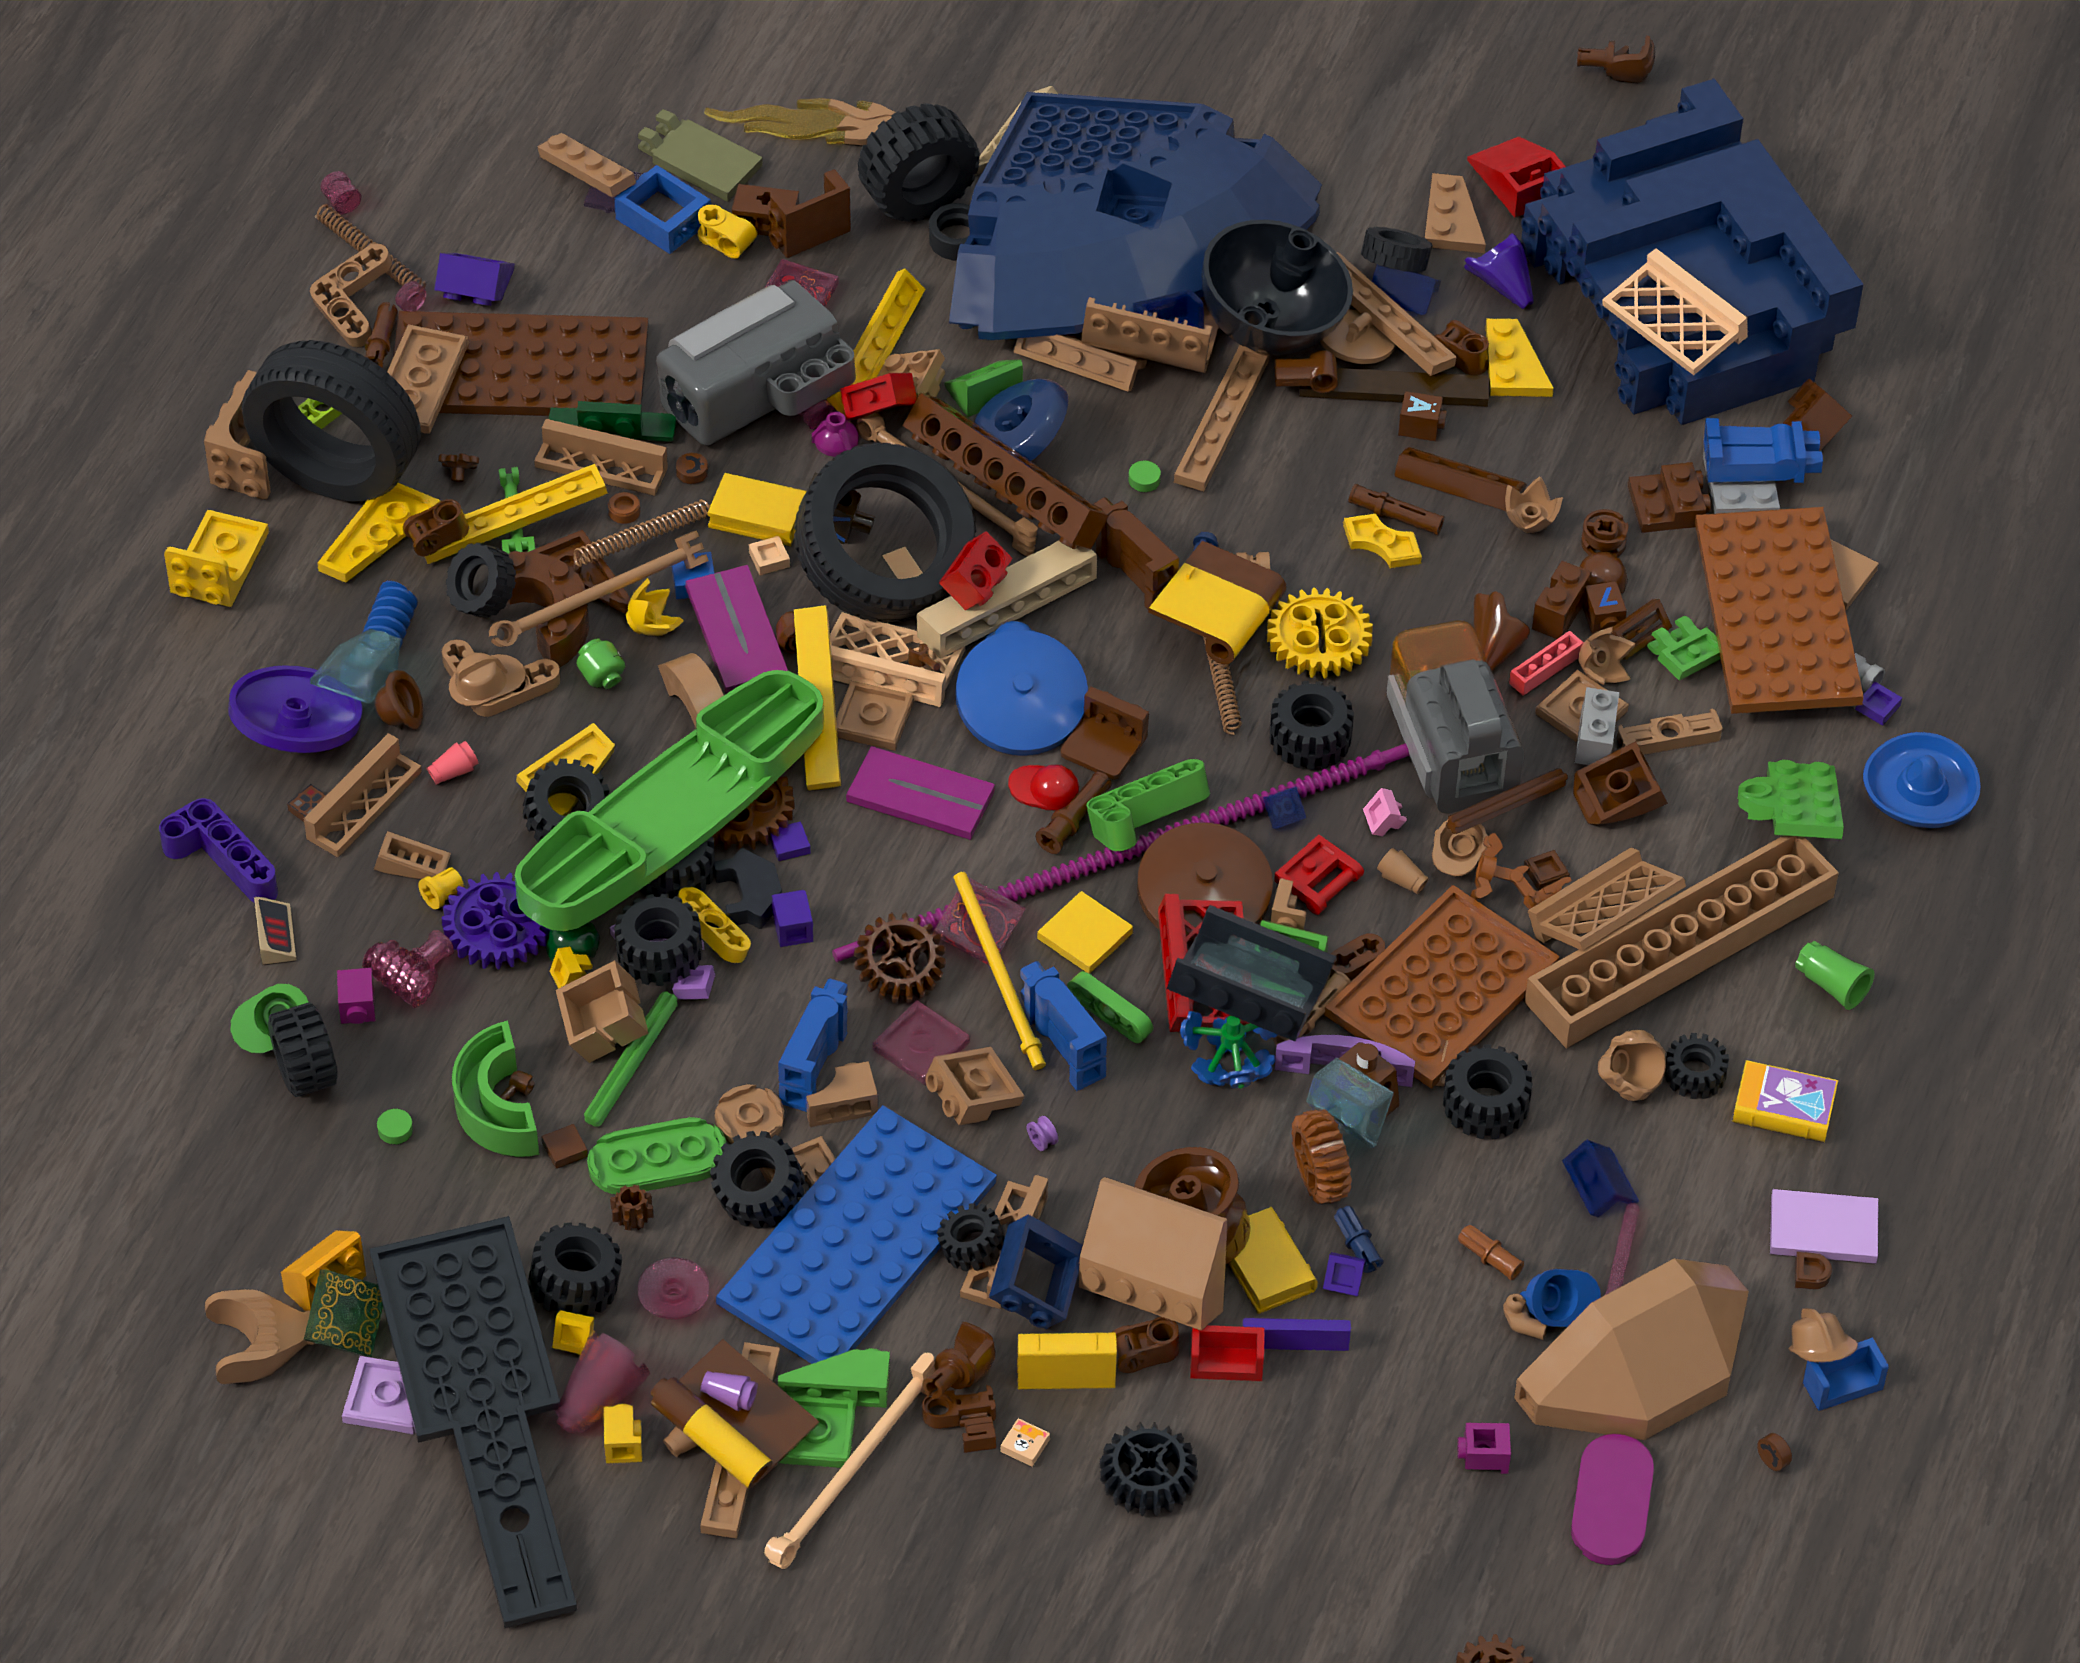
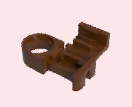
(973, 1414)

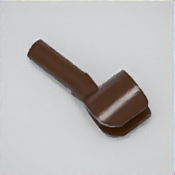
(922, 658)
(518, 1082)

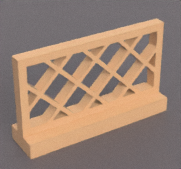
(1688, 290)
(887, 670)

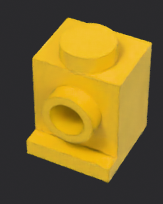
(622, 1435)

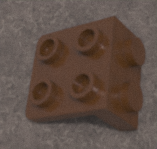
(1106, 734)

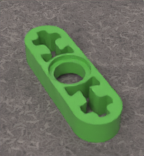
(1110, 1007)

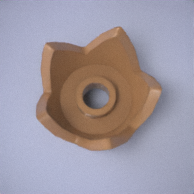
(1532, 508)
(1602, 656)

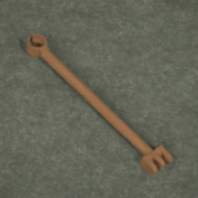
(1023, 531)
(683, 553)

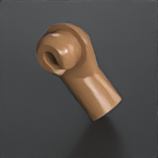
(1519, 1318)

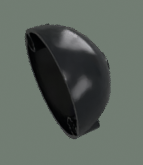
(1264, 302)

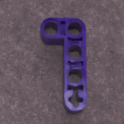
(208, 827)

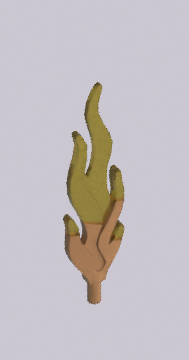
(815, 118)

